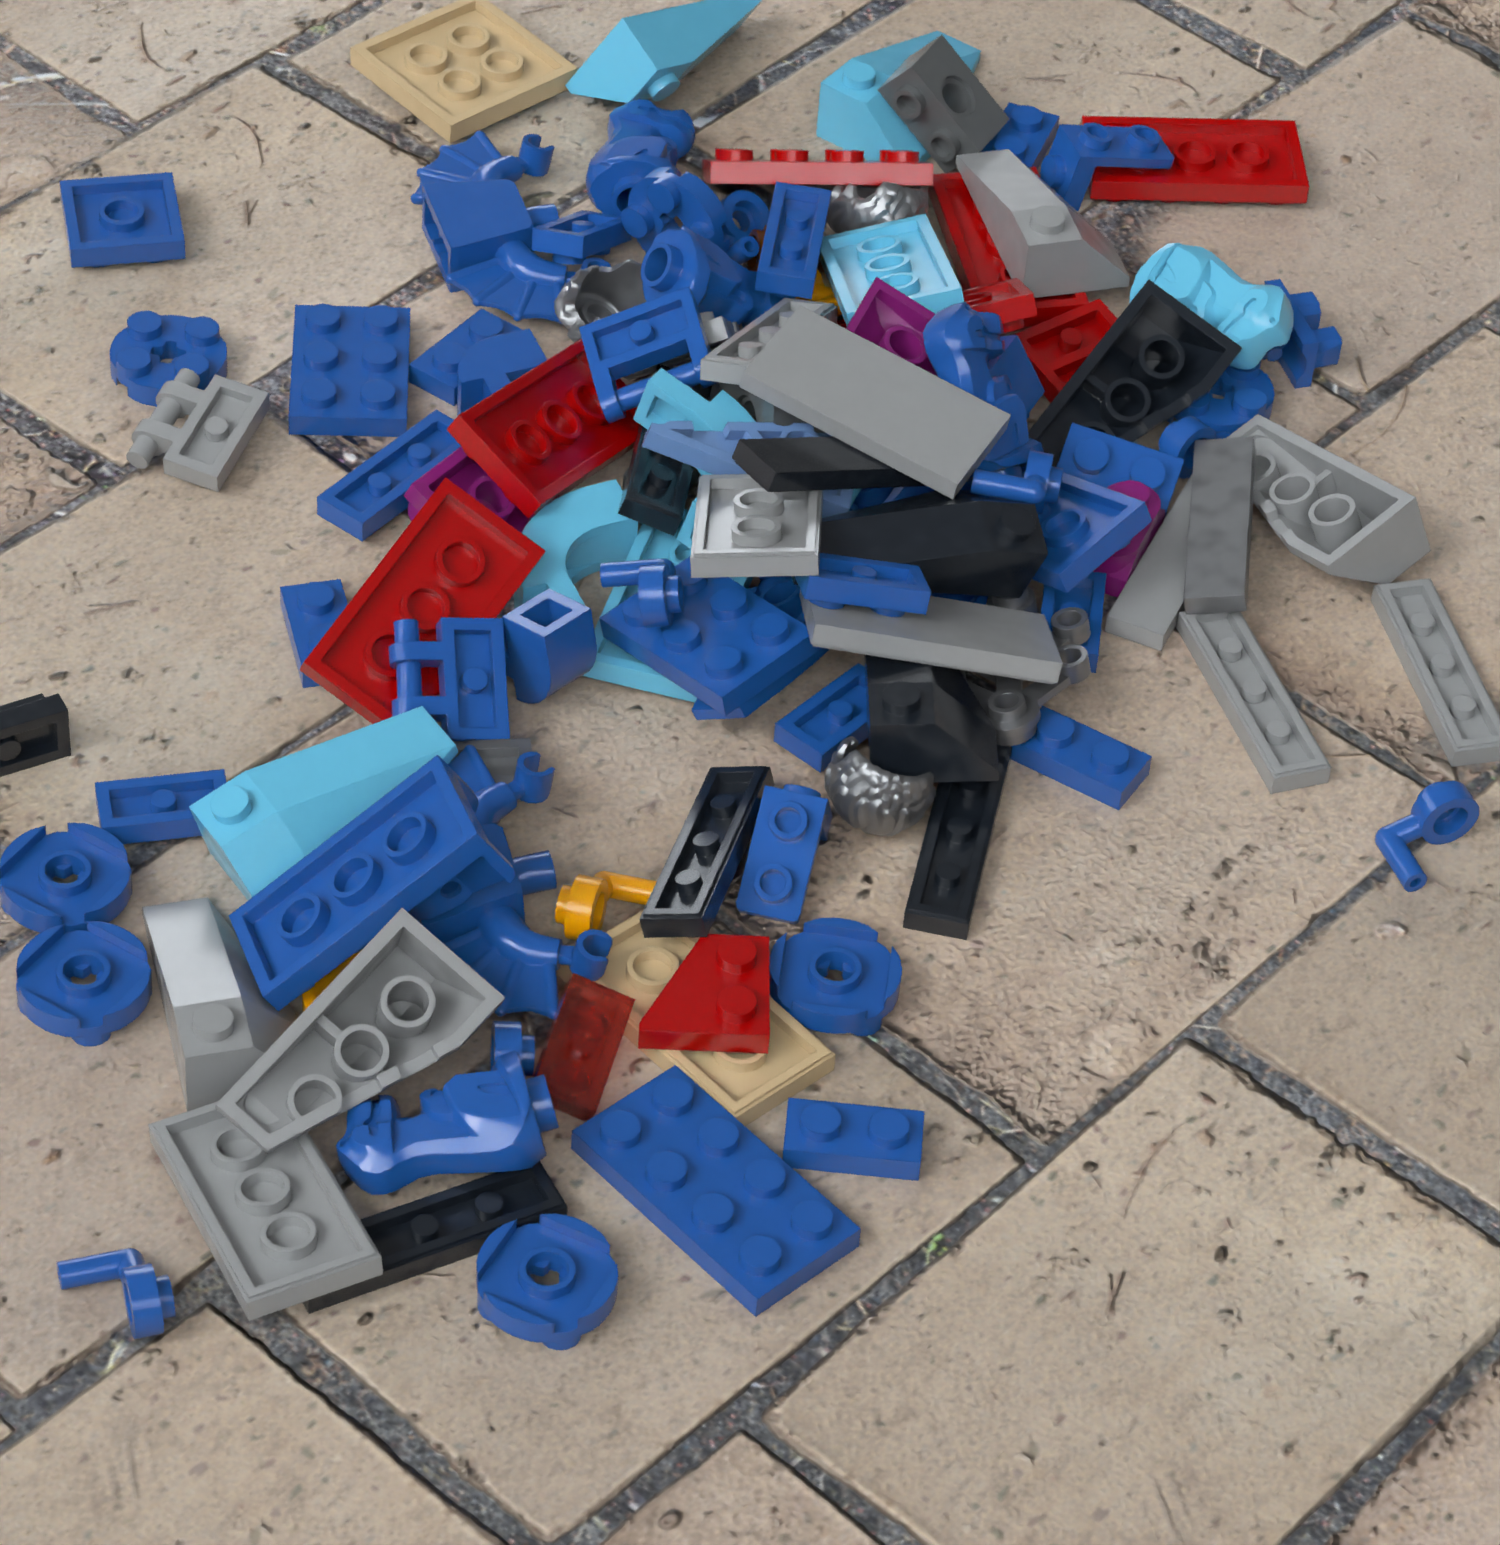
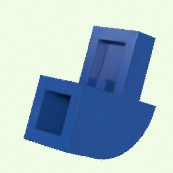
(495, 364)
(548, 645)

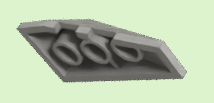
(1037, 230)
(1333, 509)
(209, 998)
(370, 1028)

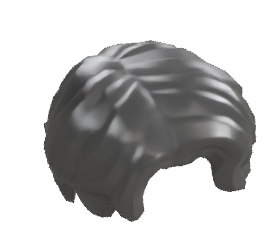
(869, 206)
(598, 294)
(874, 797)

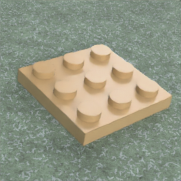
(463, 67)

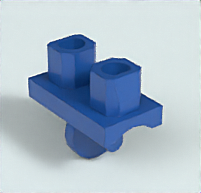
(1307, 345)

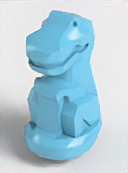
(1247, 313)

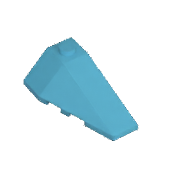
(657, 49)
(857, 114)
(295, 803)

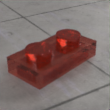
(583, 1045)

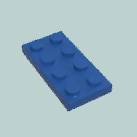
(715, 1190)

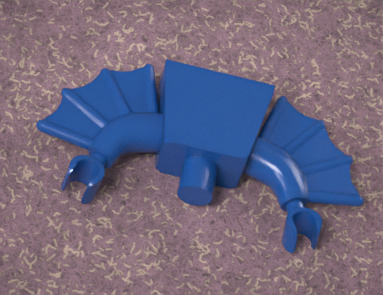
(485, 230)
(491, 923)

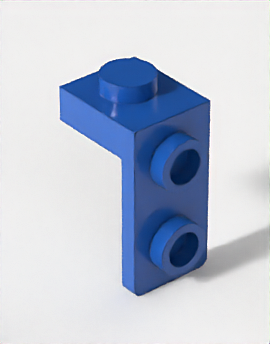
(1083, 147)
(783, 852)

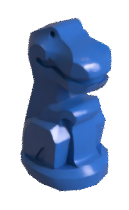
(637, 143)
(718, 282)
(959, 350)
(470, 1127)

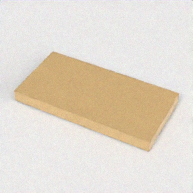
(739, 1082)

